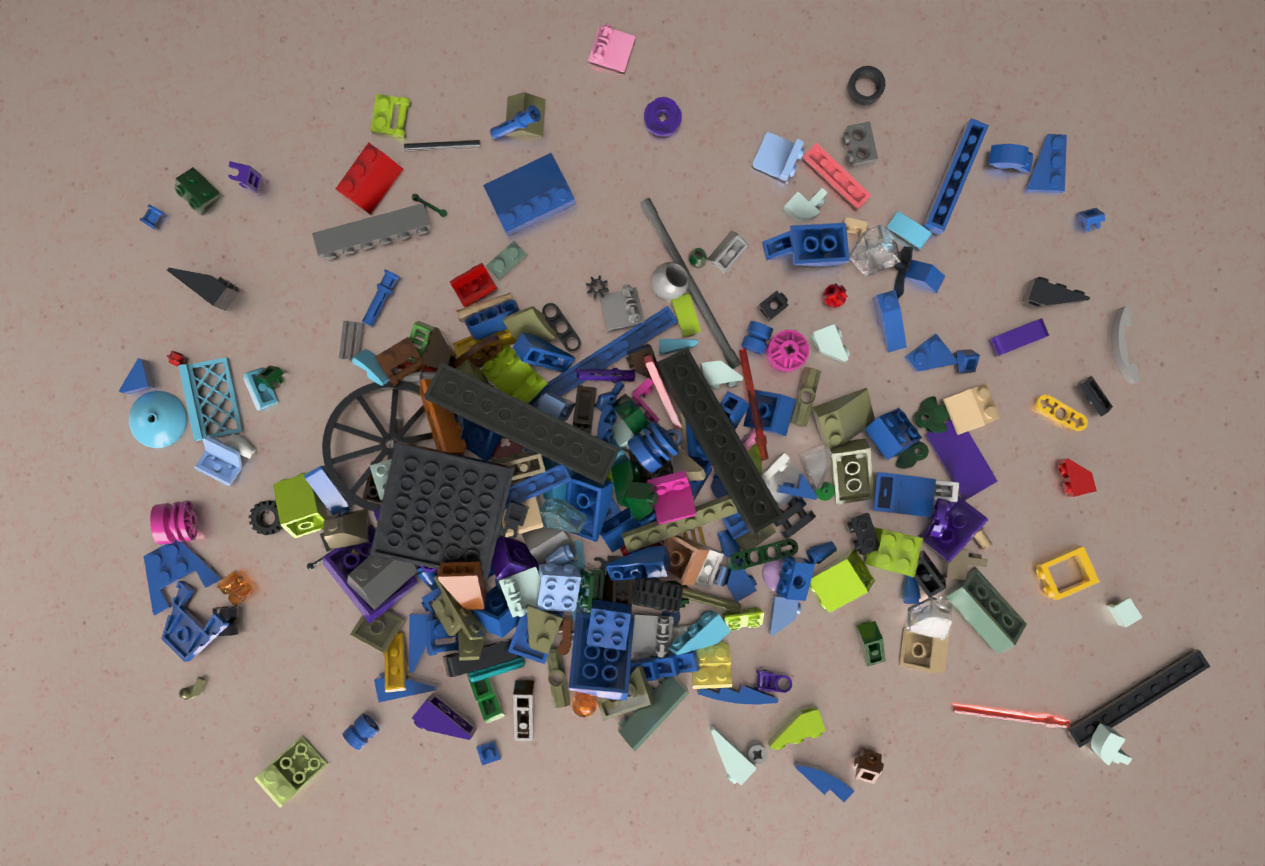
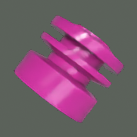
(777, 356)
(174, 522)

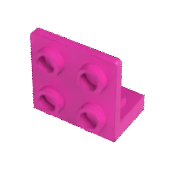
(644, 390)
(674, 497)

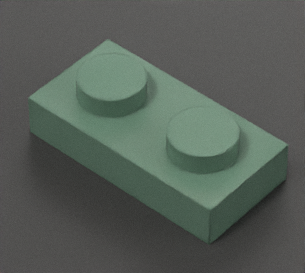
(506, 260)

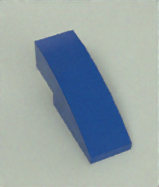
(825, 780)

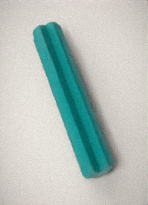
(496, 669)

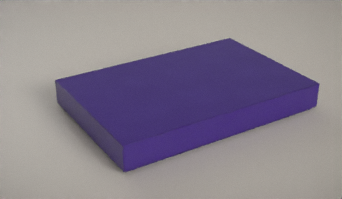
(962, 526)

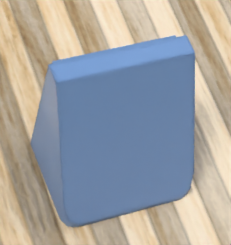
(721, 575)

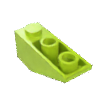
(800, 726)

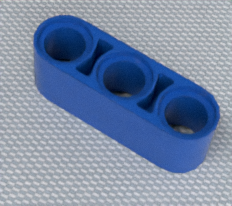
(490, 320)

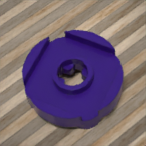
(665, 127)
(938, 520)

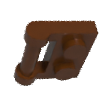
(397, 355)
(566, 630)

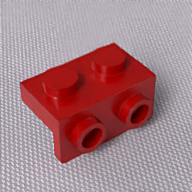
(473, 284)

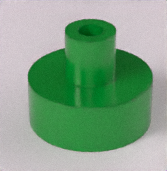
(829, 491)

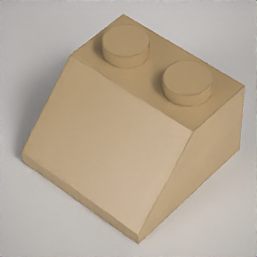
(971, 408)
(923, 652)

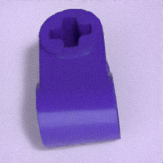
(771, 681)

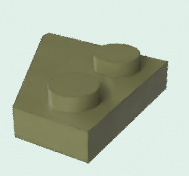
(541, 628)

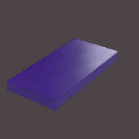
(962, 460)

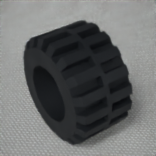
(657, 595)

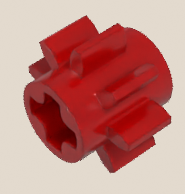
(835, 295)

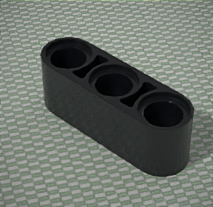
(558, 319)

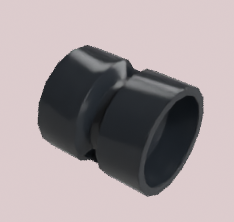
(230, 614)

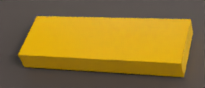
(395, 665)

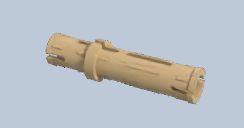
(465, 312)

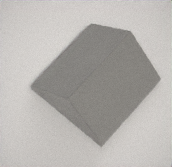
(545, 541)

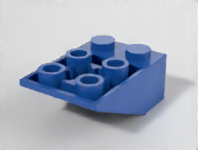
(904, 494)

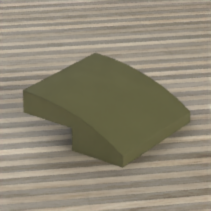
(530, 322)

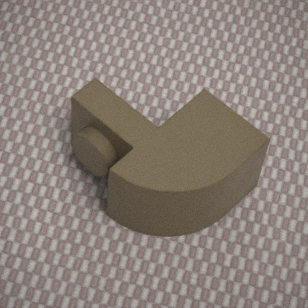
(958, 566)

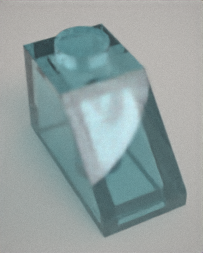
(562, 515)

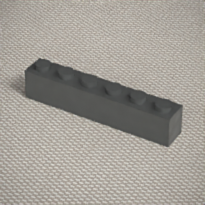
(372, 231)

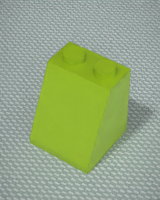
(299, 506)
(842, 581)

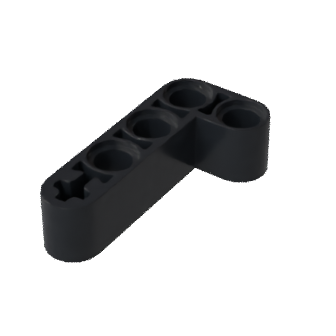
(490, 655)

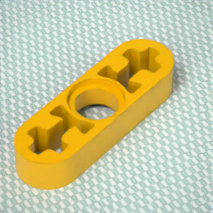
(1069, 424)

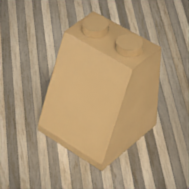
(533, 518)

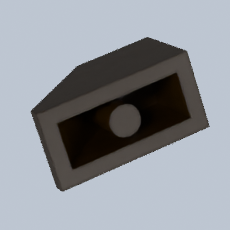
(637, 361)

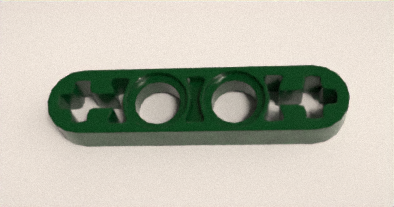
(762, 553)

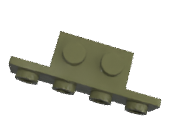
(454, 616)

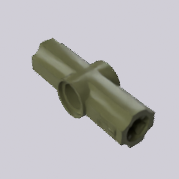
(808, 384)
(558, 689)

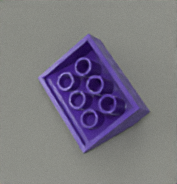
(337, 566)

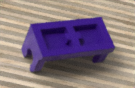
(247, 176)

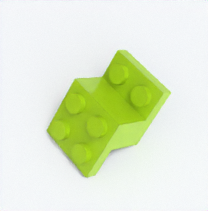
(513, 376)
(896, 552)

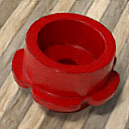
(176, 358)

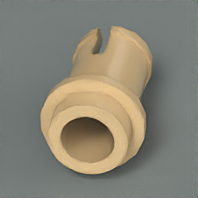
(982, 539)

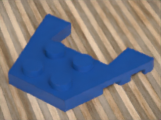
(171, 564)
(184, 632)

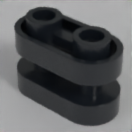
(795, 506)

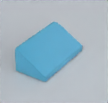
(260, 394)

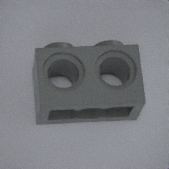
(865, 144)

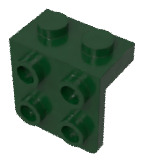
(590, 588)

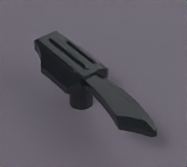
(903, 267)

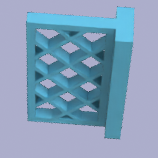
(193, 401)

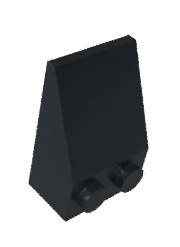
(214, 290)

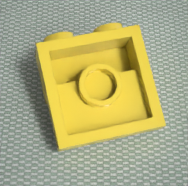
(714, 667)

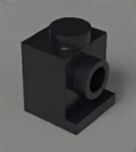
(778, 298)

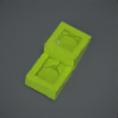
(686, 315)

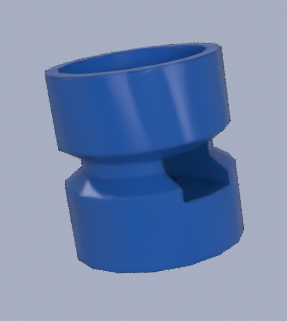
(757, 337)
(358, 734)

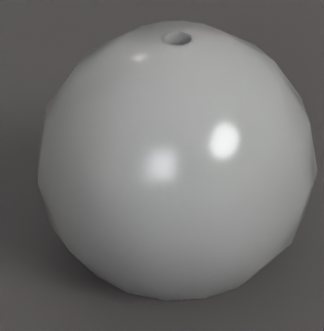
(669, 280)

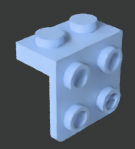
(778, 156)
(219, 461)
(558, 587)

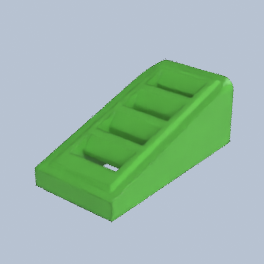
(415, 332)

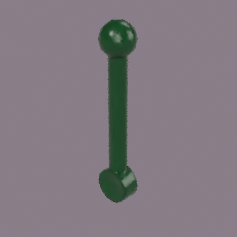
(443, 213)

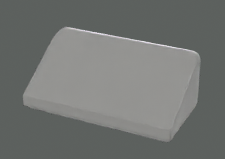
(728, 251)

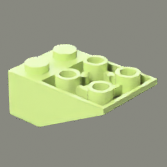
(290, 771)

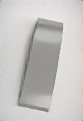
(1119, 346)

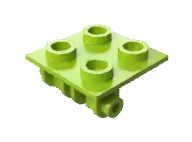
(752, 619)

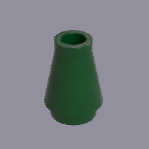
(697, 261)

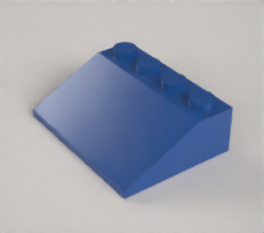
(529, 194)
(599, 669)

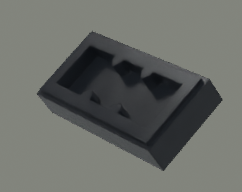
(1096, 396)

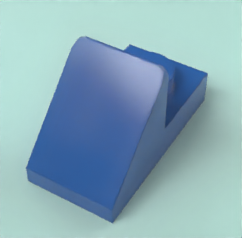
(803, 488)

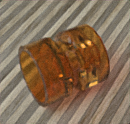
(234, 586)
(584, 704)

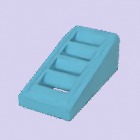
(672, 345)

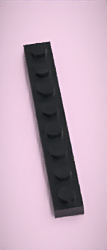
(1140, 697)

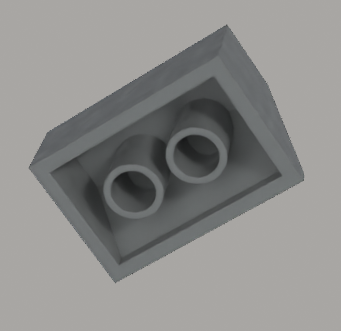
(379, 578)

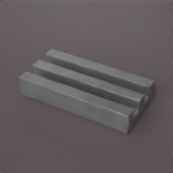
(351, 336)

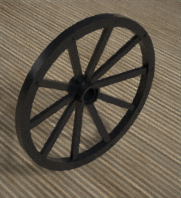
(332, 424)

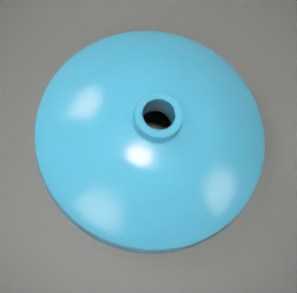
(168, 423)

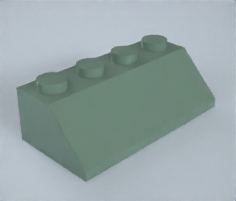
(987, 611)
(646, 720)

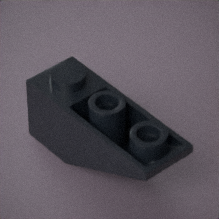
(1045, 294)

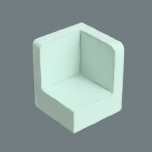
(1125, 612)

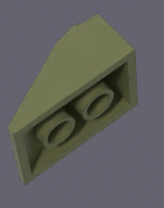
(843, 417)
(852, 472)

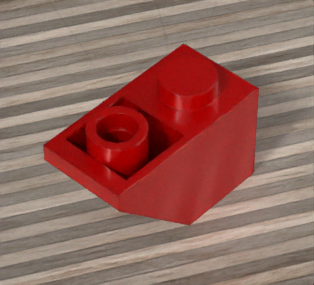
(1076, 478)

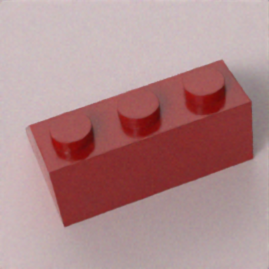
(369, 178)

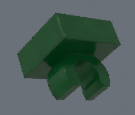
(270, 375)

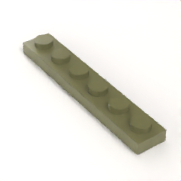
(657, 532)

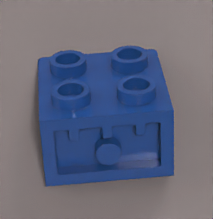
(609, 624)

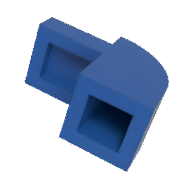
(1011, 156)

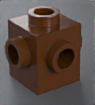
(868, 766)

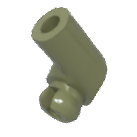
(193, 691)

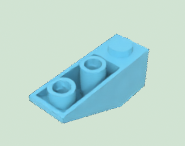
(705, 632)

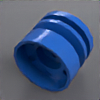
(653, 446)

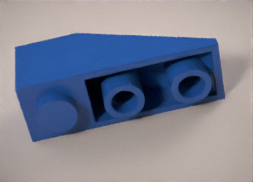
(642, 564)

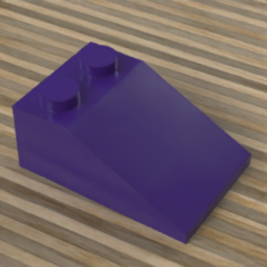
(440, 718)

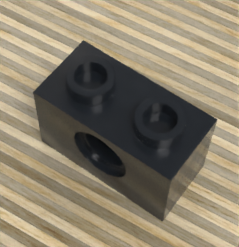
(929, 576)

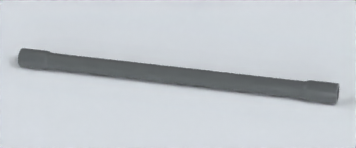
(728, 352)

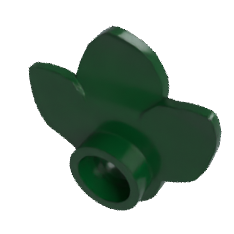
(935, 413)
(909, 458)

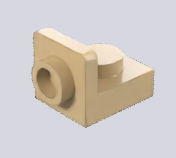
(854, 226)

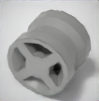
(754, 750)

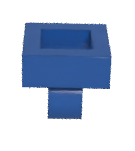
(1091, 216)
(488, 752)

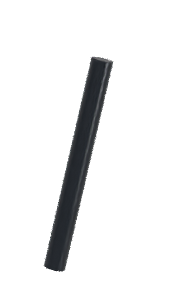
(442, 145)

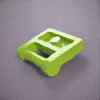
(384, 114)

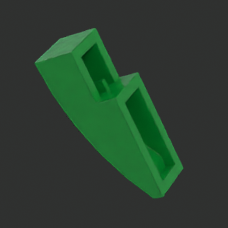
(487, 699)

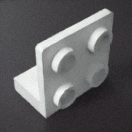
(778, 472)

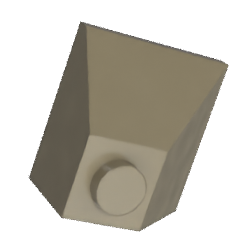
(346, 529)

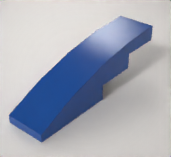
(667, 666)
(744, 695)

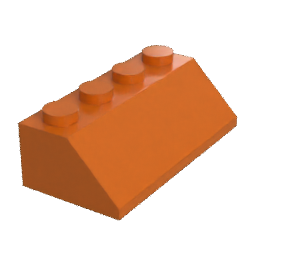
(442, 424)

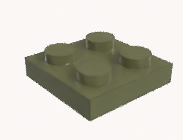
(379, 632)

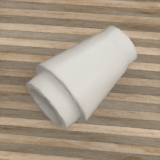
(241, 444)

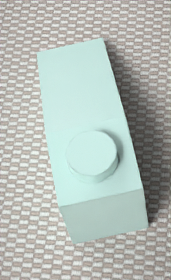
(735, 762)

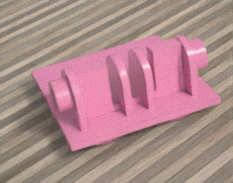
(611, 48)

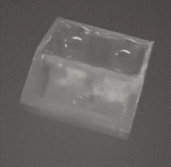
(874, 251)

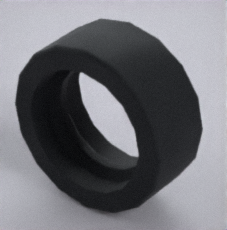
(871, 71)

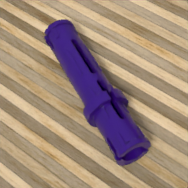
(627, 375)

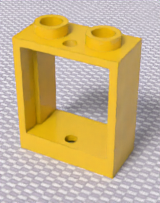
(1083, 563)

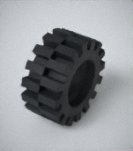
(256, 520)

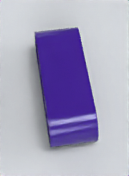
(1019, 337)

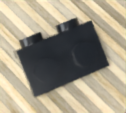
(863, 532)

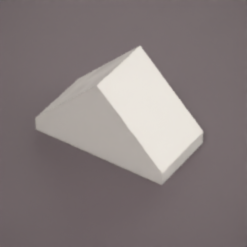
(946, 490)

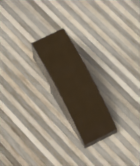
(584, 408)

